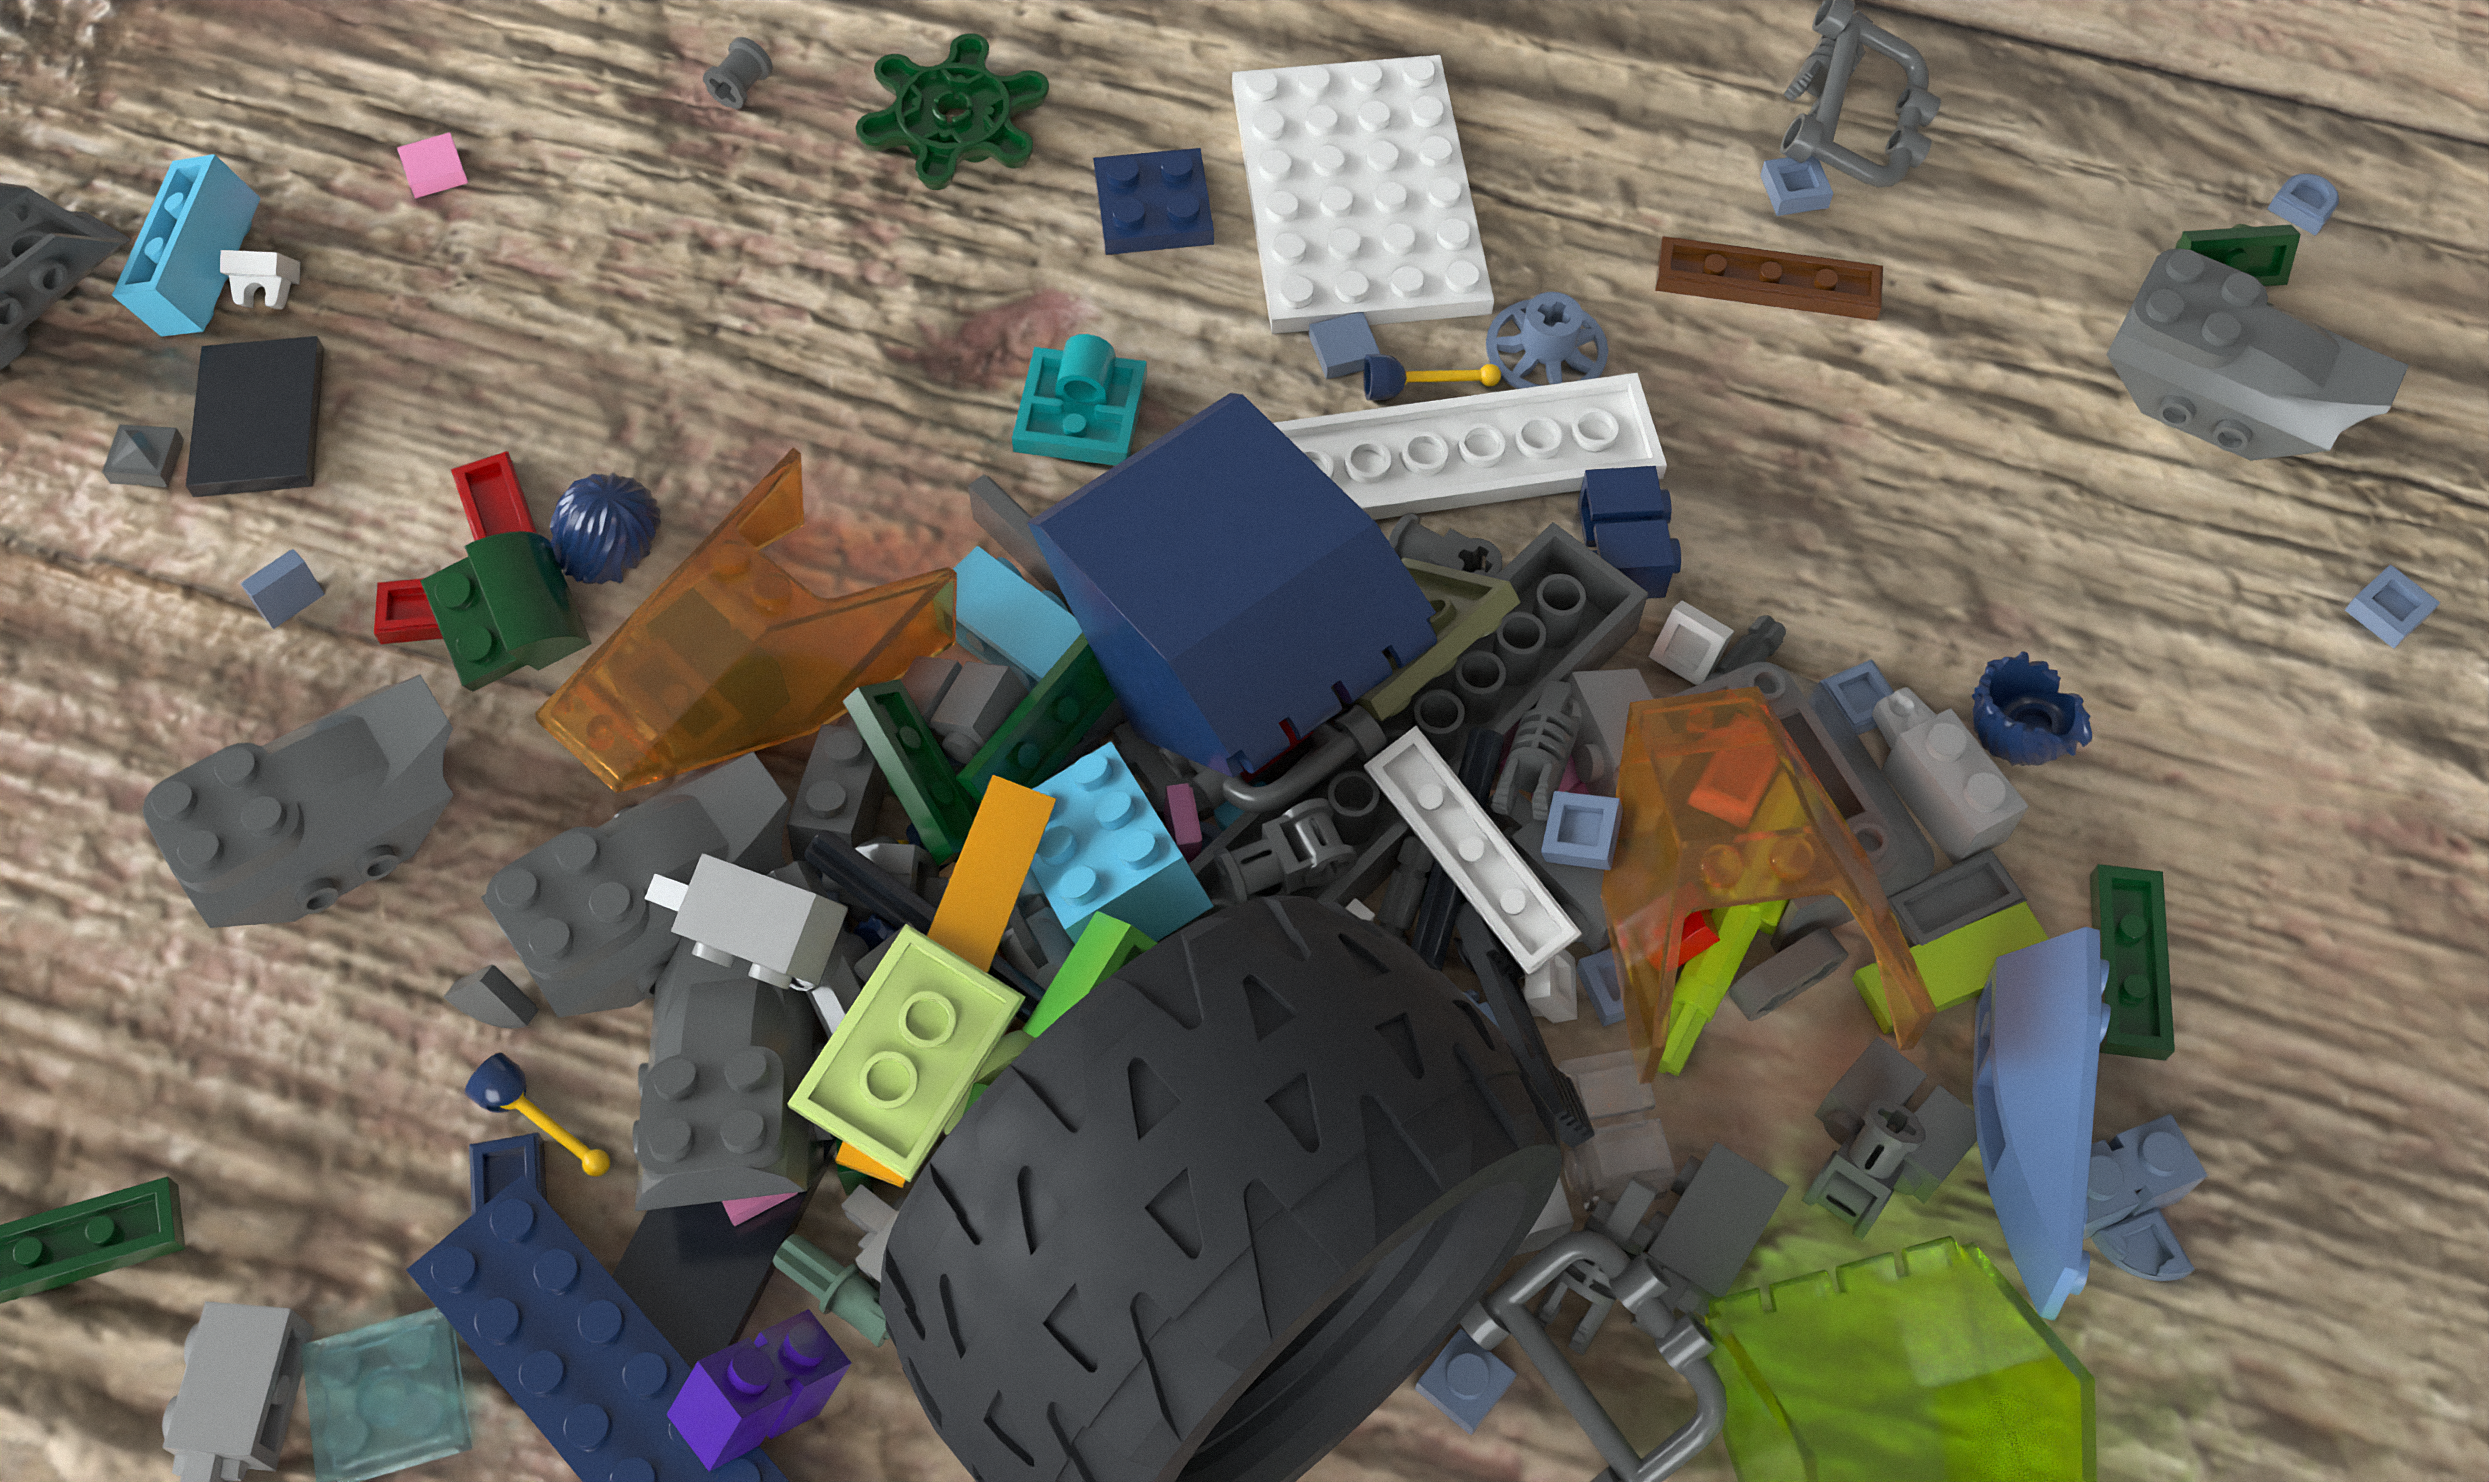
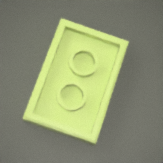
(906, 1052)

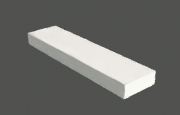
(1472, 851)

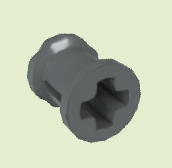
(737, 72)

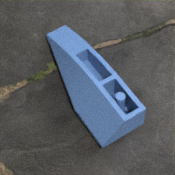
(2036, 1104)

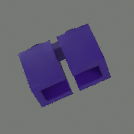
(758, 1389)

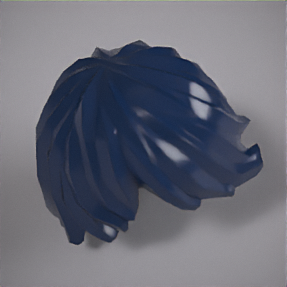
(603, 527)
(2024, 715)

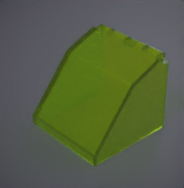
(1901, 1377)

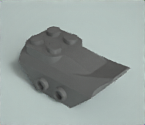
(42, 259)
(2239, 370)
(308, 814)
(580, 898)
(720, 1087)

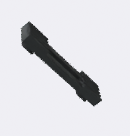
(1498, 975)

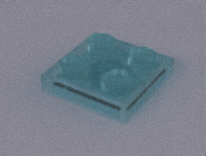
(385, 1397)

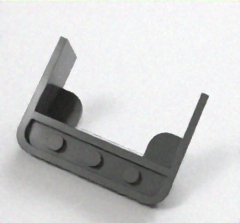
(1851, 780)

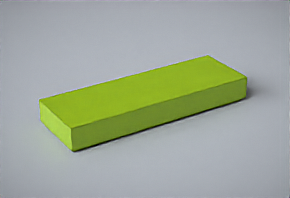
(1958, 962)

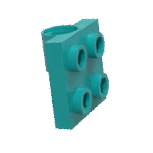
(1080, 402)

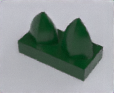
(2257, 251)

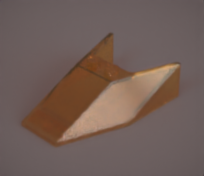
(740, 651)
(1726, 819)

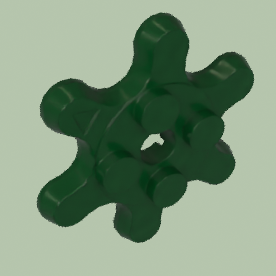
(961, 83)

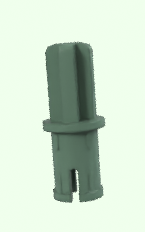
(836, 1286)

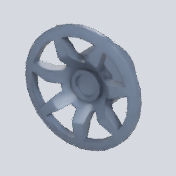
(1549, 336)

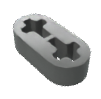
(1788, 974)

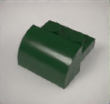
(505, 608)

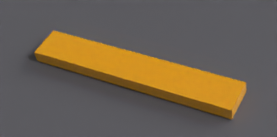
(981, 896)

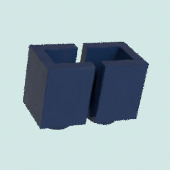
(1627, 523)

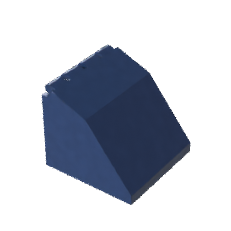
(1231, 588)

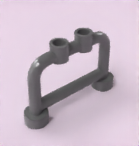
(1915, 105)
(1353, 734)
(1638, 1287)

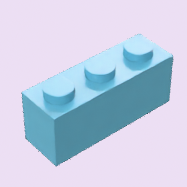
(176, 258)
(1010, 620)

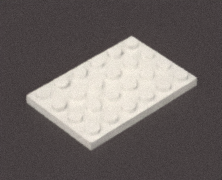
(1360, 193)

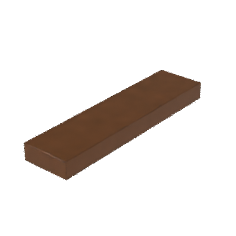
(1769, 278)

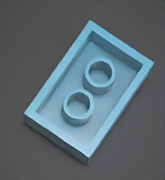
(1112, 853)

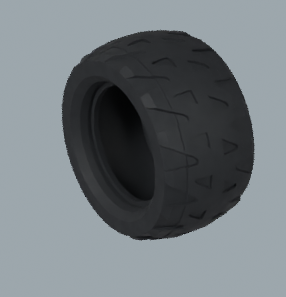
(1216, 1208)

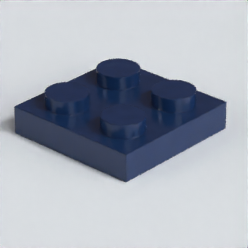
(1153, 201)

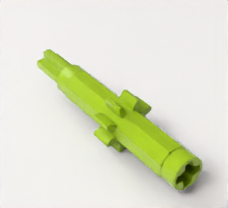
(1710, 975)

